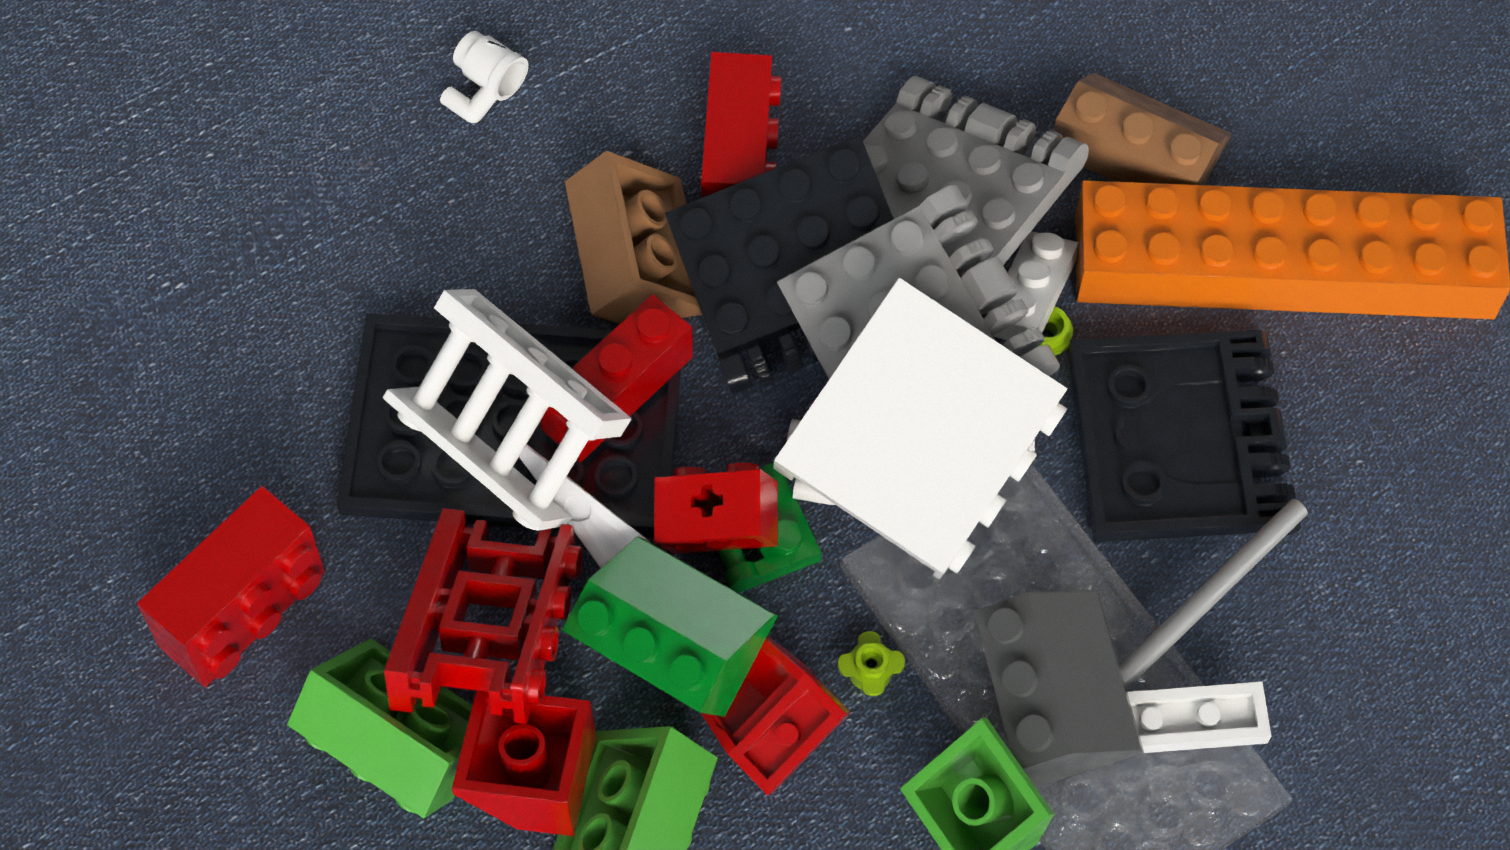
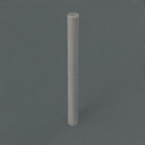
(1211, 591)

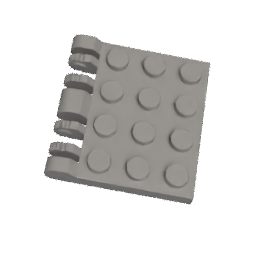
(978, 152)
(845, 288)

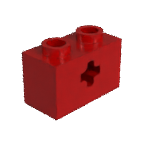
(742, 522)

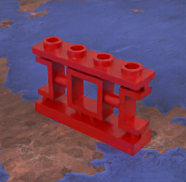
(441, 603)

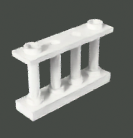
(549, 385)

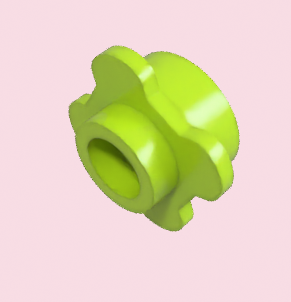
(869, 679)

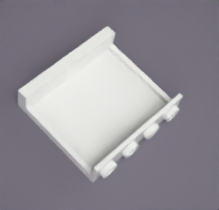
(922, 428)

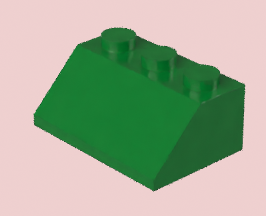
(671, 626)

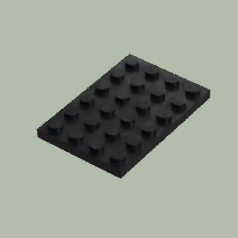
(408, 476)

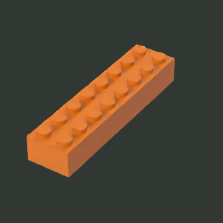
(1291, 250)

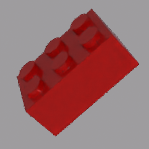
(233, 587)

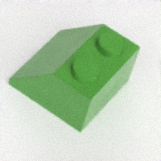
(978, 796)

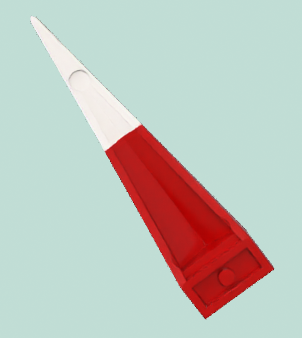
(780, 705)

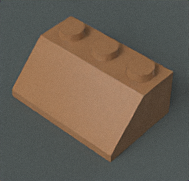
(1138, 136)
(627, 238)

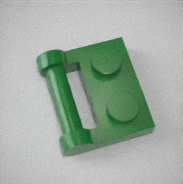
(794, 550)

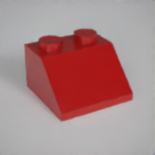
(528, 771)

